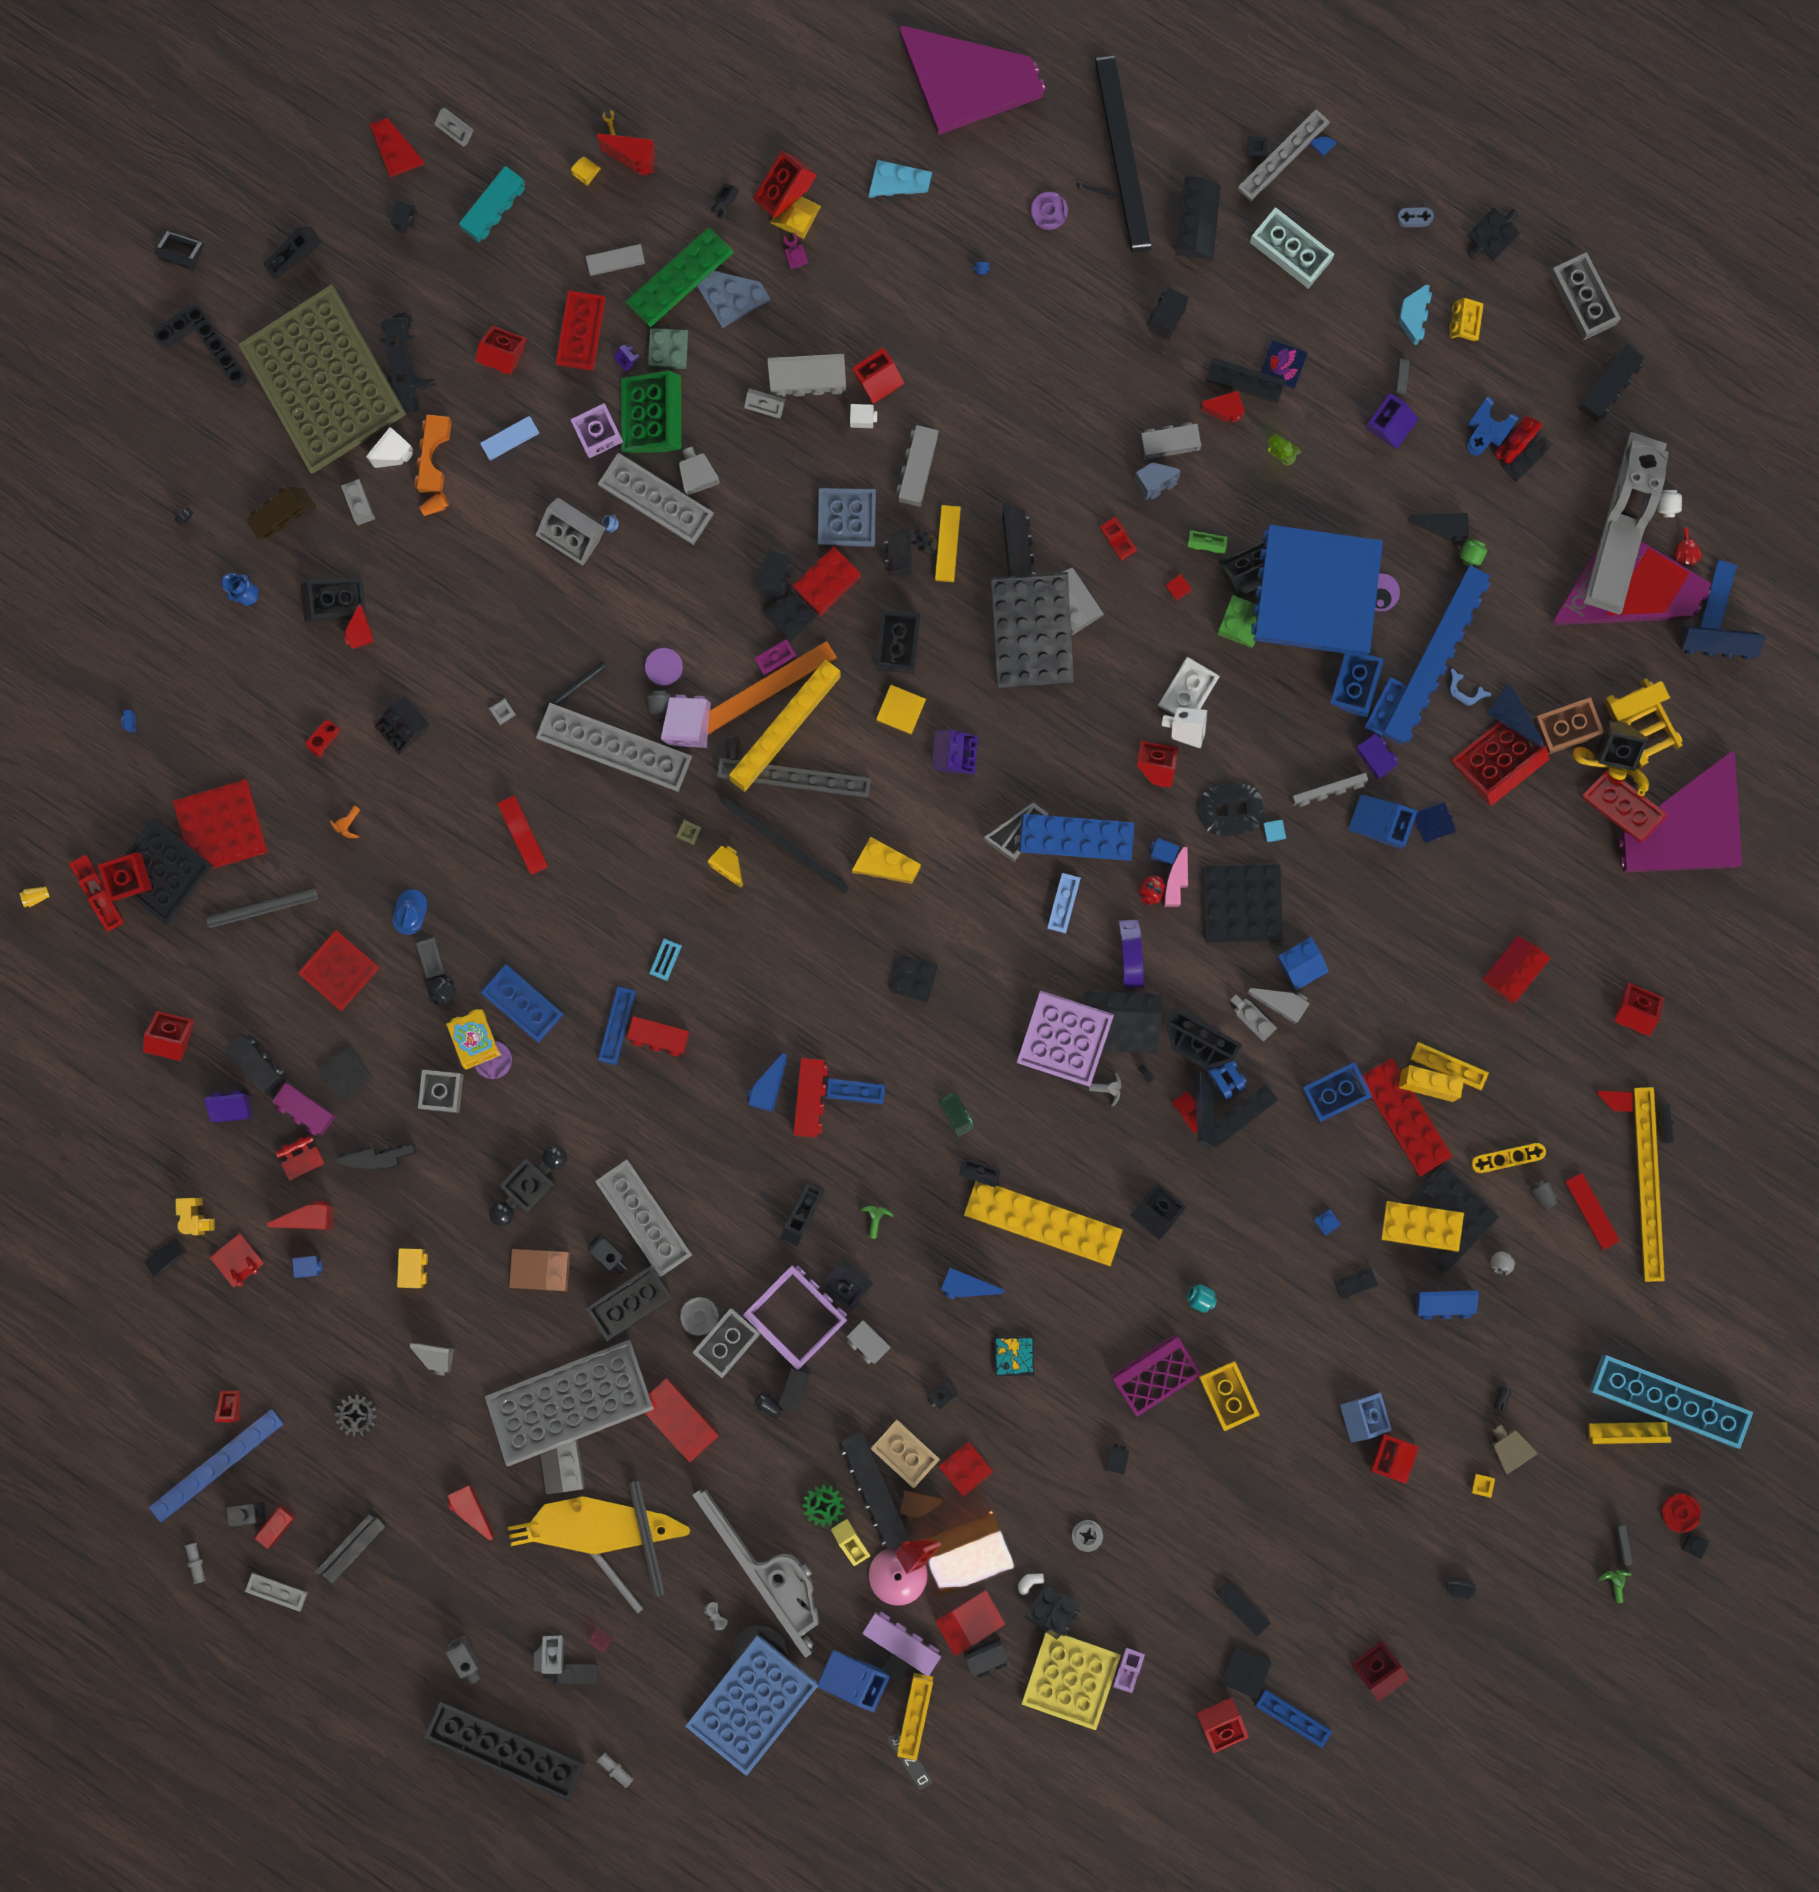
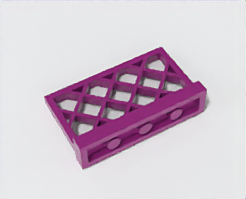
(1146, 1361)

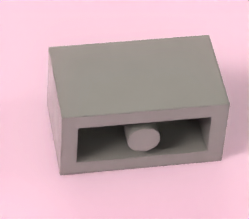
(358, 502)
(867, 1342)

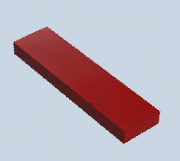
(1592, 1211)

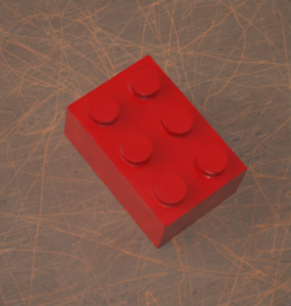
(827, 581)

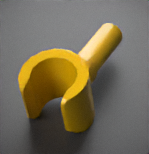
(610, 123)

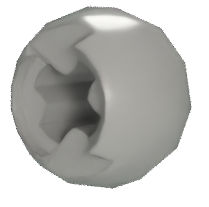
(1502, 1263)

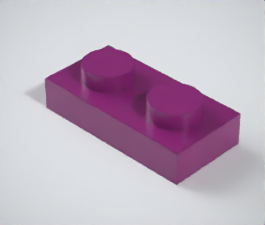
(775, 657)

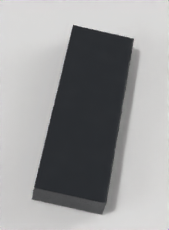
(1243, 1608)

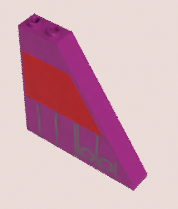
(1656, 592)

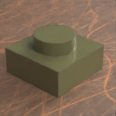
(688, 832)

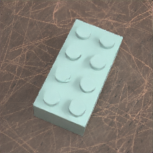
(1291, 248)

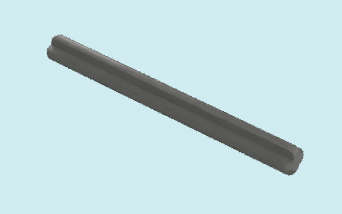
(262, 908)
(646, 1537)

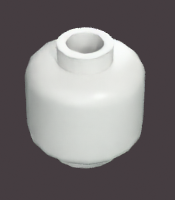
(1669, 503)

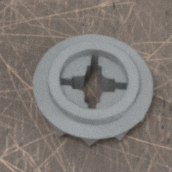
(1091, 1544)

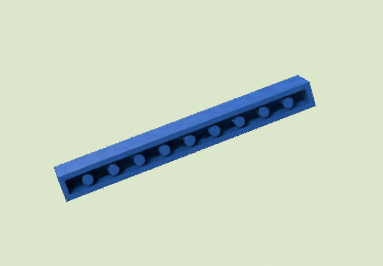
(1436, 654)

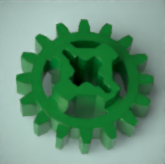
(820, 1497)

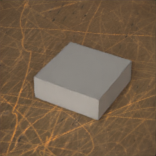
(502, 711)

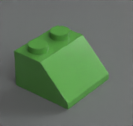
(1238, 622)

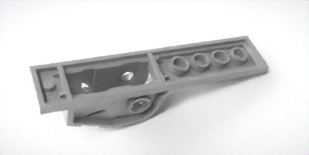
(1622, 533)
(782, 1597)

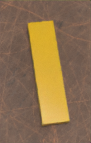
(947, 543)
(1449, 1065)

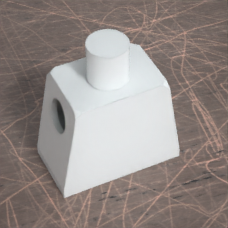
(1187, 725)

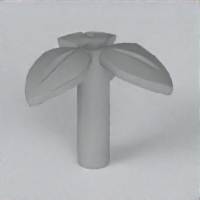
(1113, 1088)

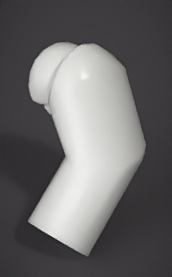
(1027, 1581)

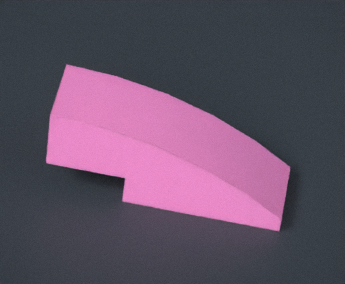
(1177, 879)

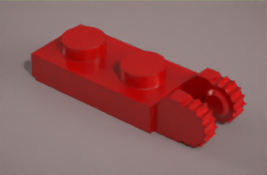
(1518, 439)

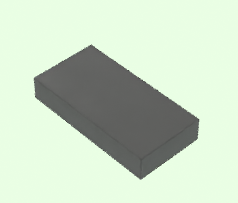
(430, 958)
(1623, 1544)

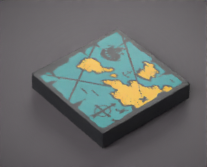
(1014, 1356)

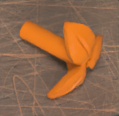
(343, 823)

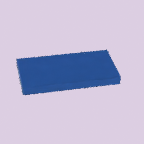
(522, 1003)

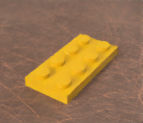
(1422, 1226)

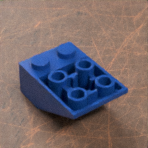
(1383, 821)
(853, 1680)

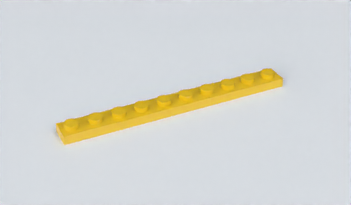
(1648, 1184)

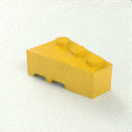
(886, 863)

